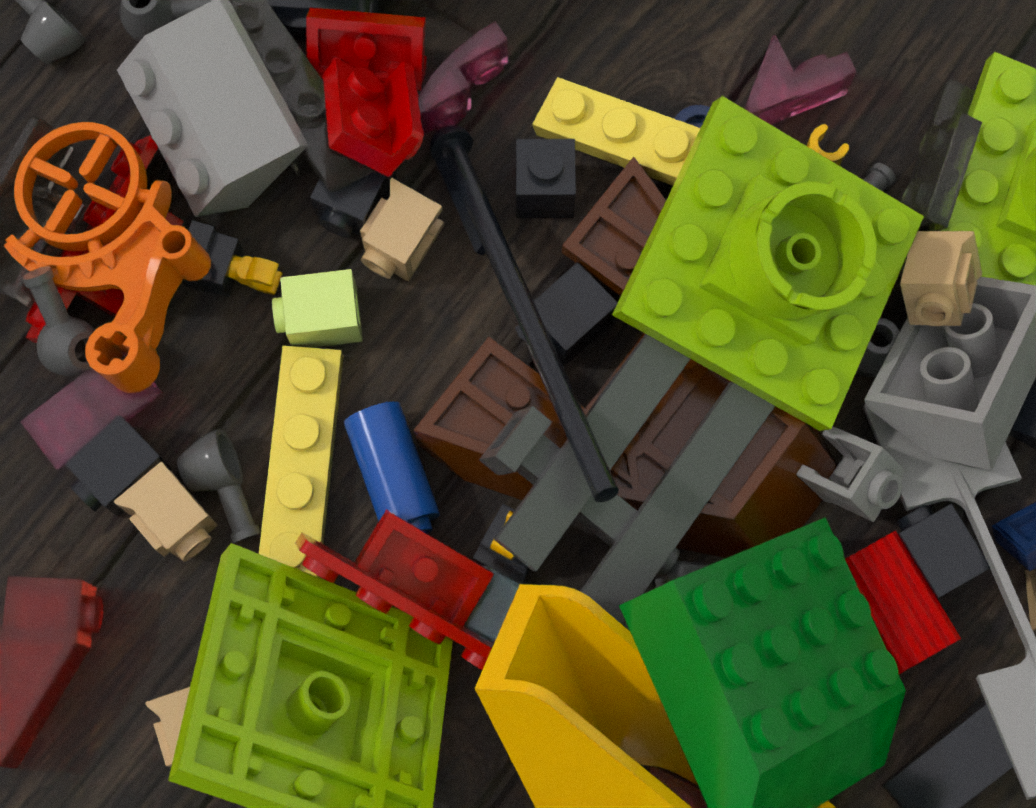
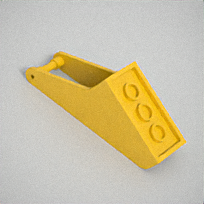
(578, 706)

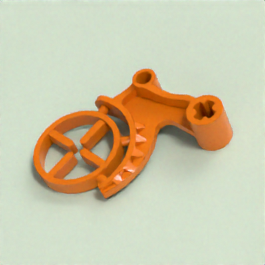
(142, 261)

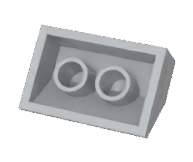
(212, 108)
(962, 384)

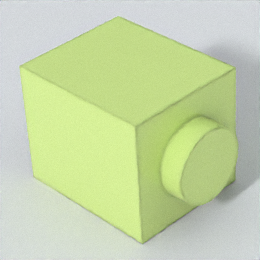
(318, 309)

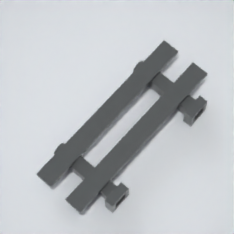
(639, 540)

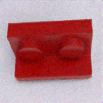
(366, 41)
(372, 118)

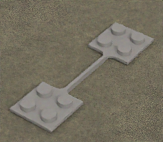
(1007, 691)

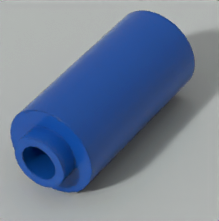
(391, 464)

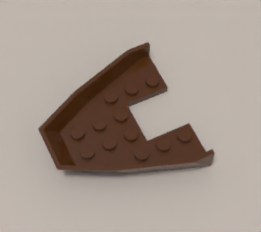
(757, 496)

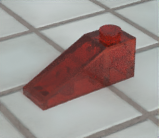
(41, 647)

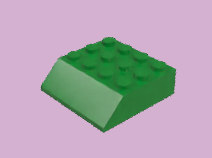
(771, 672)

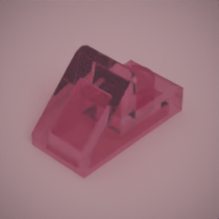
(785, 93)

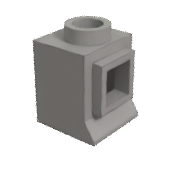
(863, 479)

